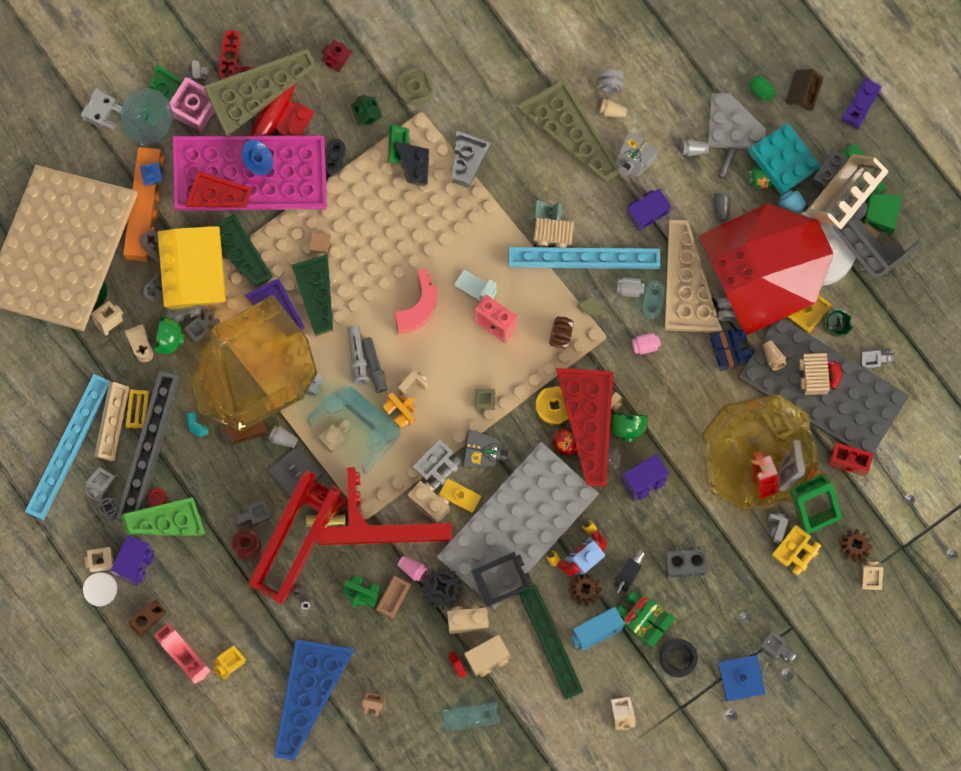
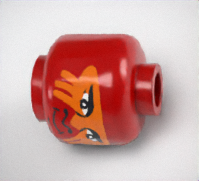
(565, 442)

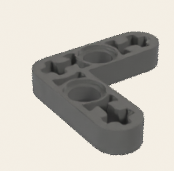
(154, 254)

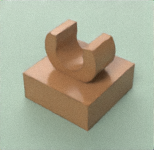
(373, 701)

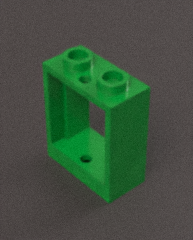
(809, 490)

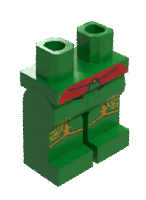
(646, 619)

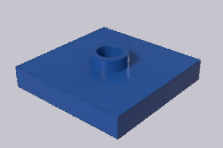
(741, 678)

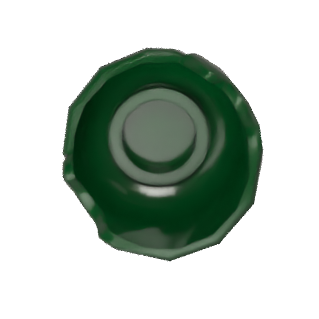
(837, 322)

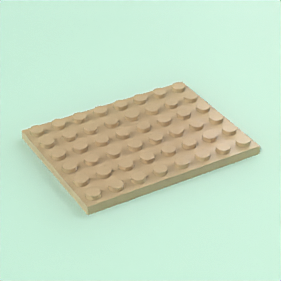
(61, 246)

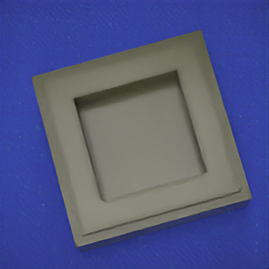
(485, 399)

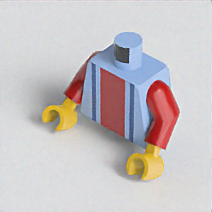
(584, 556)

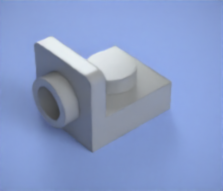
(98, 484)
(778, 531)

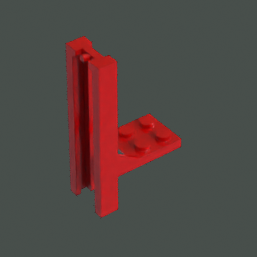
(320, 498)
(360, 533)

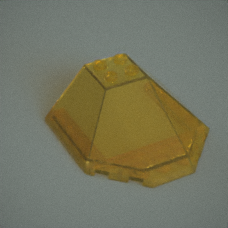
(253, 366)

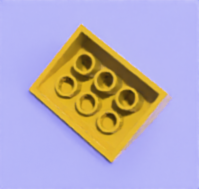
(191, 267)

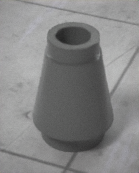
(722, 205)

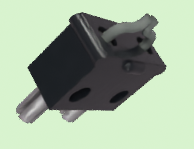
(629, 573)

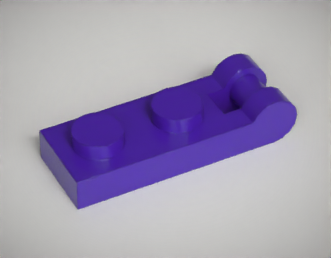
(861, 103)

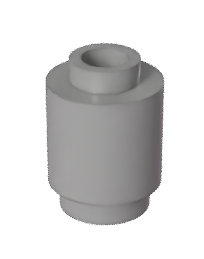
(630, 287)

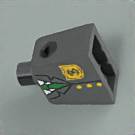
(482, 450)

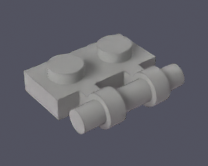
(433, 459)

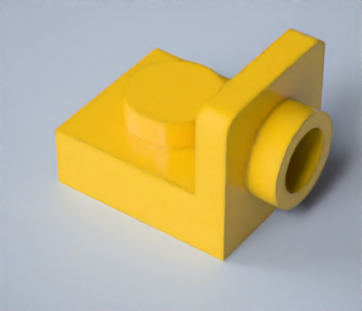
(228, 662)

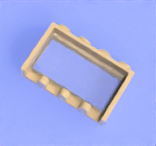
(847, 190)

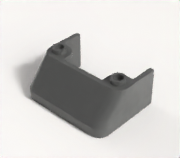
(868, 250)

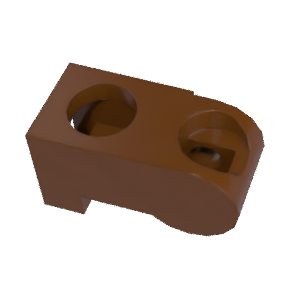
(147, 618)

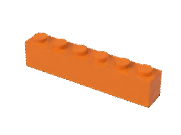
(144, 208)

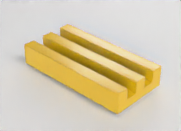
(136, 425)

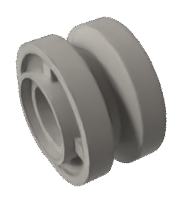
(610, 81)

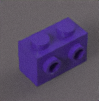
(648, 209)

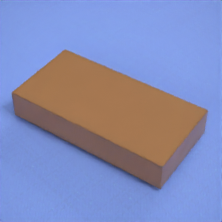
(393, 597)

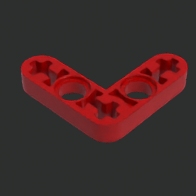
(236, 69)

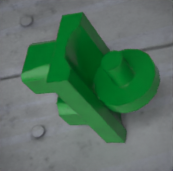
(359, 594)

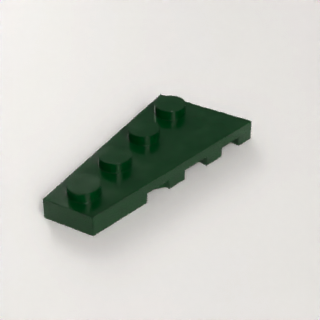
(241, 252)

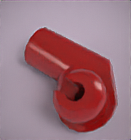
(834, 368)

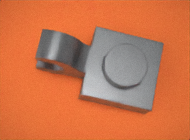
(874, 356)
(776, 645)

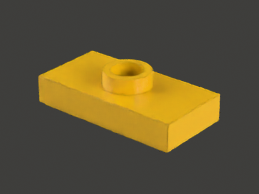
(460, 496)

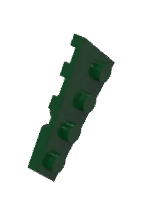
(314, 287)

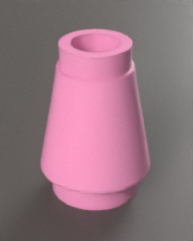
(413, 568)

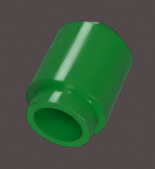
(762, 88)

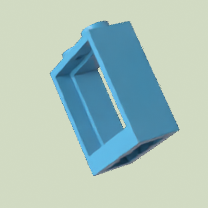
(597, 629)

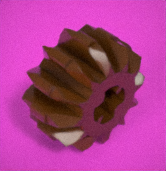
(561, 332)
(857, 539)
(578, 588)

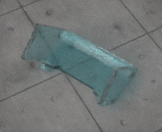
(384, 432)

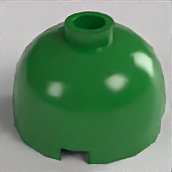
(168, 336)
(628, 425)

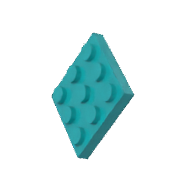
(784, 158)

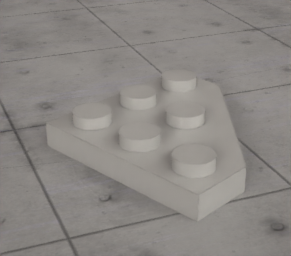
(732, 124)

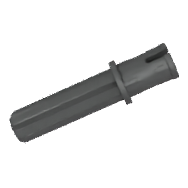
(374, 365)

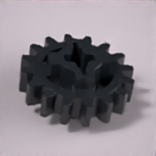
(450, 583)

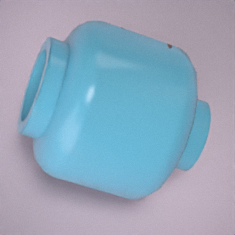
(792, 201)

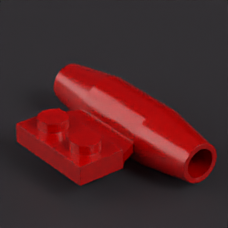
(285, 117)

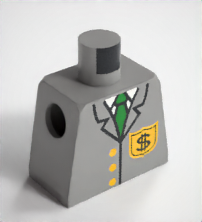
(635, 156)

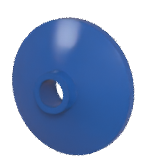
(257, 157)

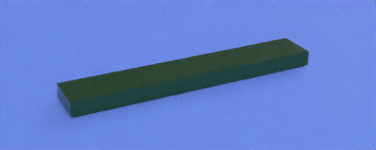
(551, 642)

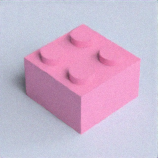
(191, 105)

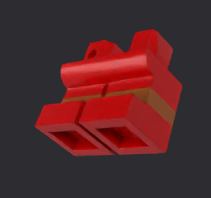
(764, 475)

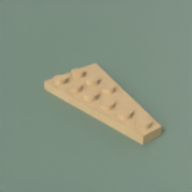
(687, 291)

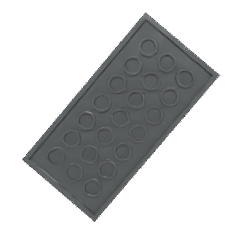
(852, 414)

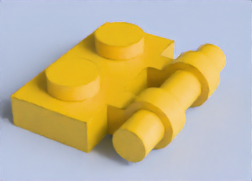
(791, 546)

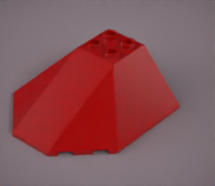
(769, 263)

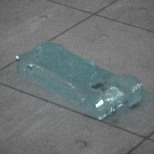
(470, 717)

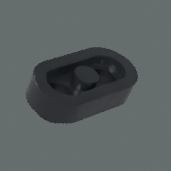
(334, 158)

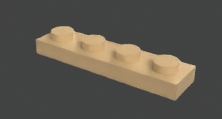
(111, 421)

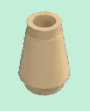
(612, 109)
(774, 356)

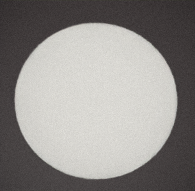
(100, 589)

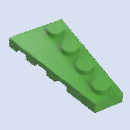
(167, 519)

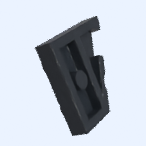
(414, 162)

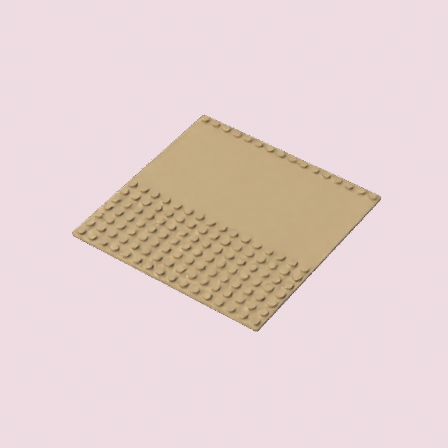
(377, 245)

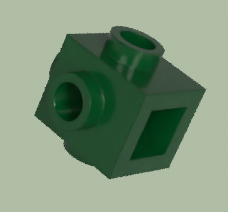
(366, 110)

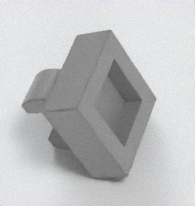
(195, 72)

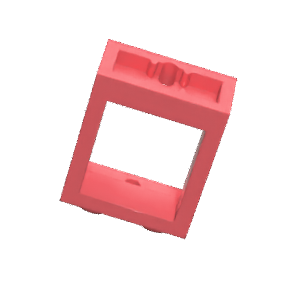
(491, 313)

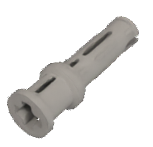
(360, 364)

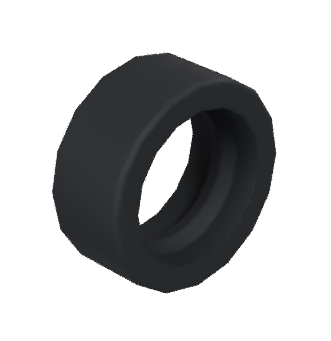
(693, 660)

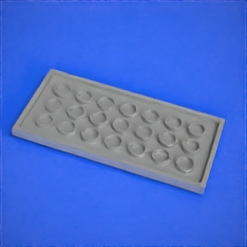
(521, 518)

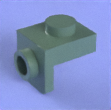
(546, 210)

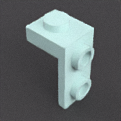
(474, 286)

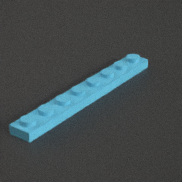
(584, 258)
(68, 447)

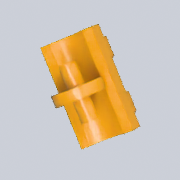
(405, 416)

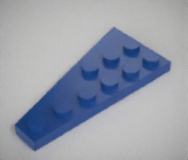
(310, 683)

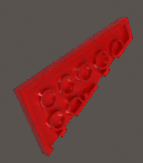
(588, 407)

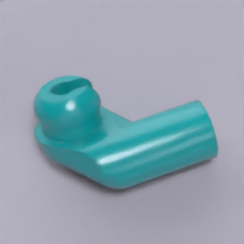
(194, 427)

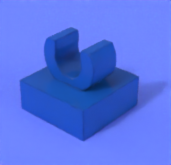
(151, 174)

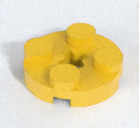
(544, 410)

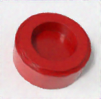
(157, 497)

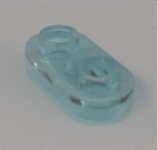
(652, 300)

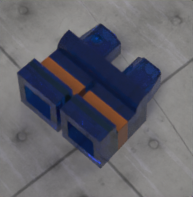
(728, 350)

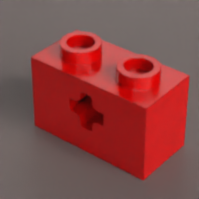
(850, 459)

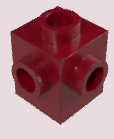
(335, 55)

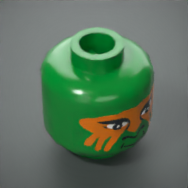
(759, 178)

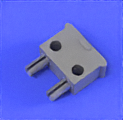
(98, 109)

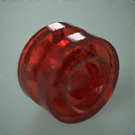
(243, 536)

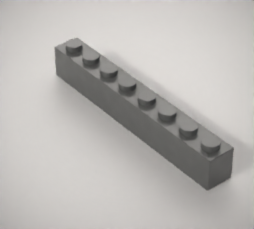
(149, 444)

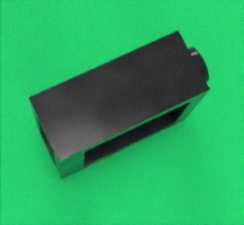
(518, 562)

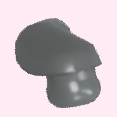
(304, 597)

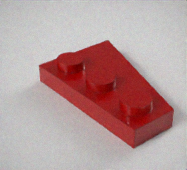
(217, 192)

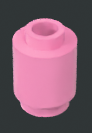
(646, 343)

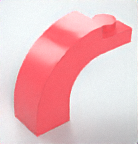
(416, 317)
(182, 653)

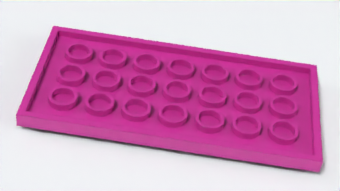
(292, 184)

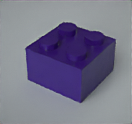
(645, 477)
(133, 560)

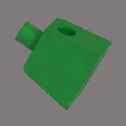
(883, 212)

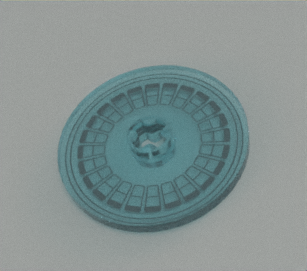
(159, 118)

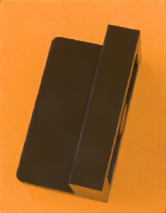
(805, 88)

